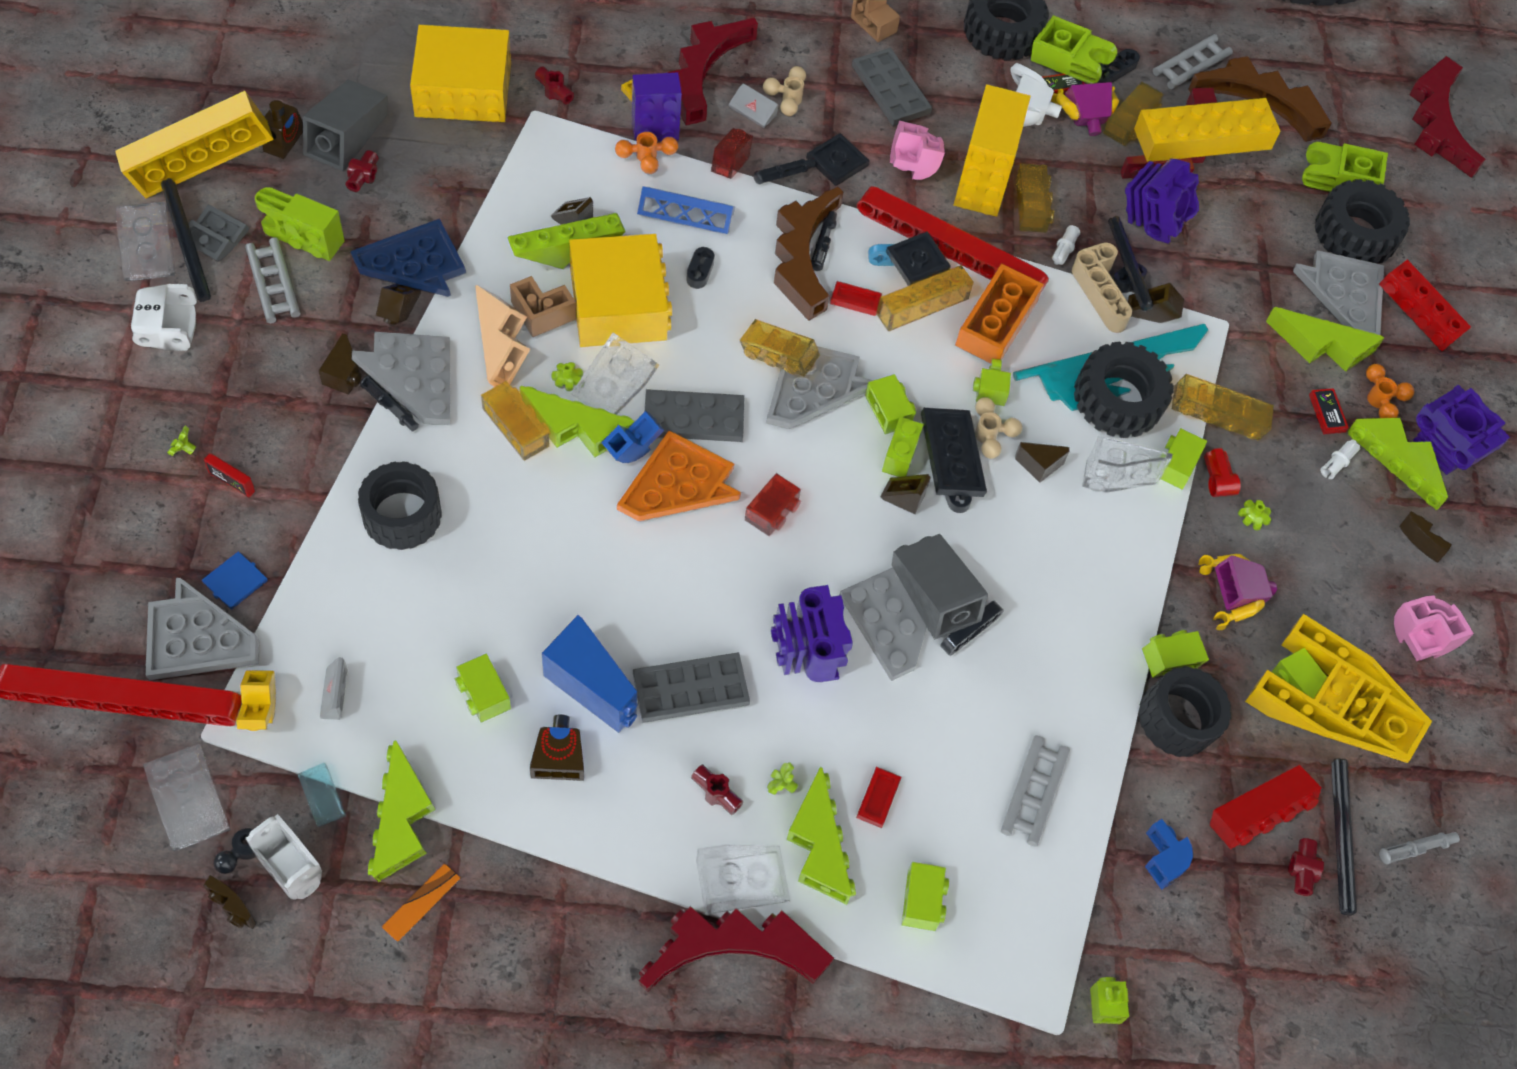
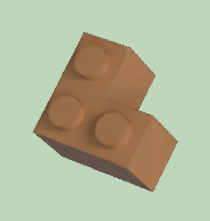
(875, 18)
(545, 309)

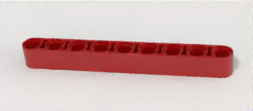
(952, 241)
(119, 695)

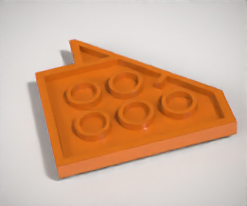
(678, 480)

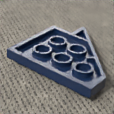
(413, 258)

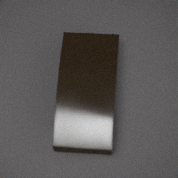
(1418, 532)
(234, 907)

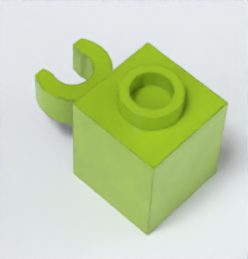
(993, 383)
(1109, 1001)

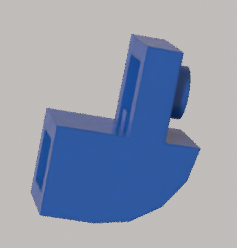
(633, 442)
(1173, 857)

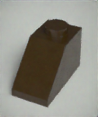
(1166, 302)
(396, 303)
(339, 369)

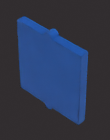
(234, 580)

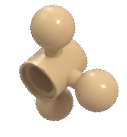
(791, 90)
(1011, 427)

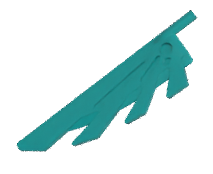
(1061, 375)

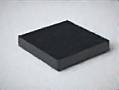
(838, 159)
(918, 258)

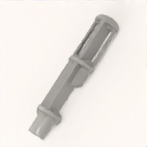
(1417, 847)

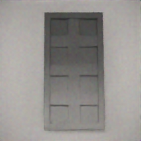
(891, 86)
(697, 414)
(691, 687)

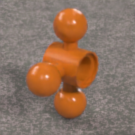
(646, 150)
(1384, 391)

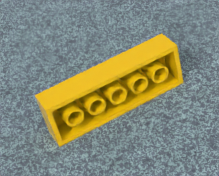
(1206, 129)
(194, 144)

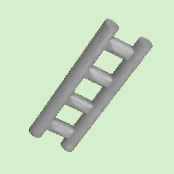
(1195, 51)
(265, 291)
(1020, 796)

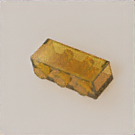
(1122, 122)
(1034, 198)
(779, 347)
(515, 420)

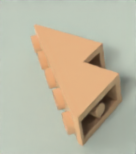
(499, 330)

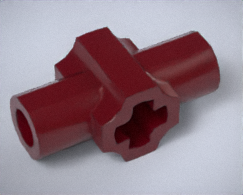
(554, 85)
(362, 171)
(708, 780)
(1305, 867)

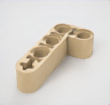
(1092, 274)

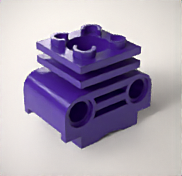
(1163, 198)
(1460, 429)
(812, 635)

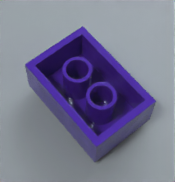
(656, 105)

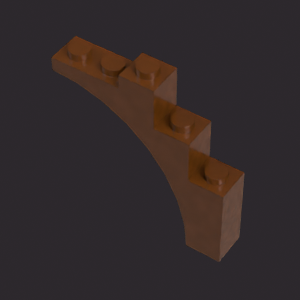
(1295, 105)
(795, 275)

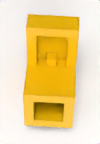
(258, 700)

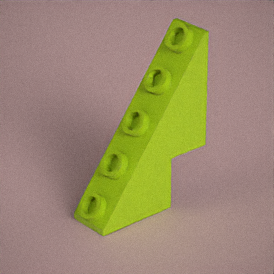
(551, 244)
(1315, 336)
(572, 419)
(1409, 461)
(402, 805)
(817, 832)

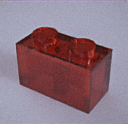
(731, 153)
(773, 504)

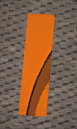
(421, 902)

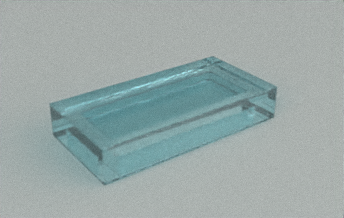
(321, 794)

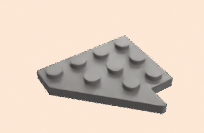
(1346, 288)
(887, 621)

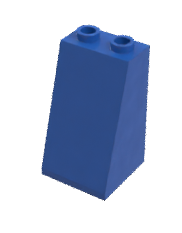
(590, 675)

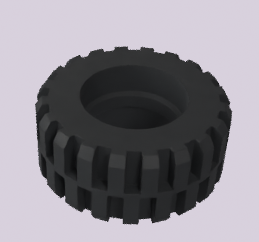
(1004, 38)
(1368, 202)
(1138, 368)

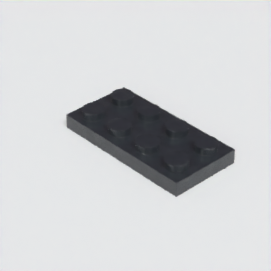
(953, 452)

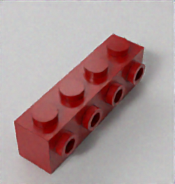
(1422, 306)
(1265, 807)

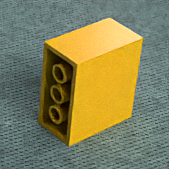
(461, 73)
(992, 150)
(620, 289)

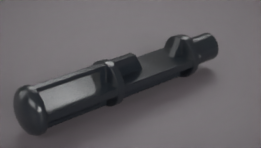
(783, 170)
(824, 241)
(388, 402)

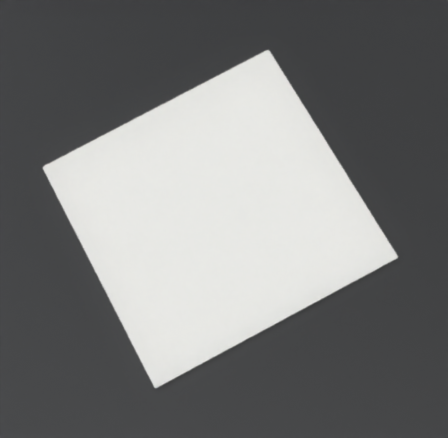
(545, 543)

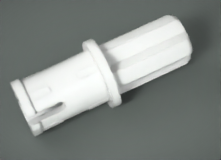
(1066, 245)
(1340, 459)

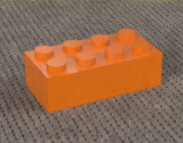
(999, 314)

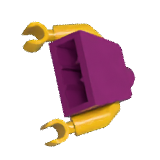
(1088, 104)
(1241, 584)

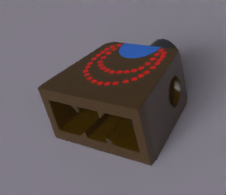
(285, 128)
(558, 752)

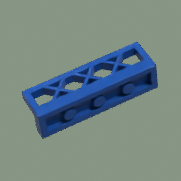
(693, 202)

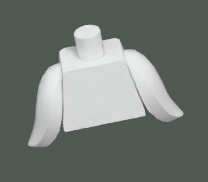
(1041, 94)

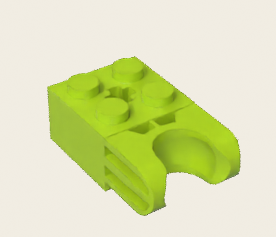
(1072, 50)
(1339, 164)
(300, 222)

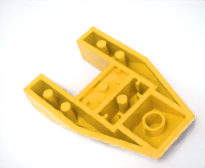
(1355, 702)

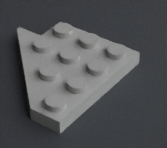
(413, 372)
(824, 387)
(195, 636)

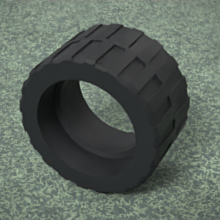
(396, 479)
(1203, 693)

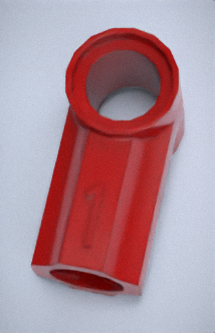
(1222, 479)

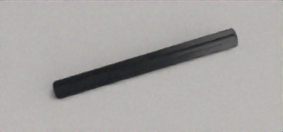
(185, 240)
(1130, 264)
(1344, 837)

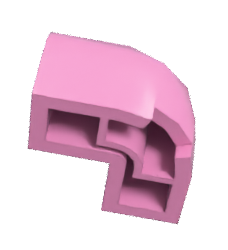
(916, 150)
(1431, 627)

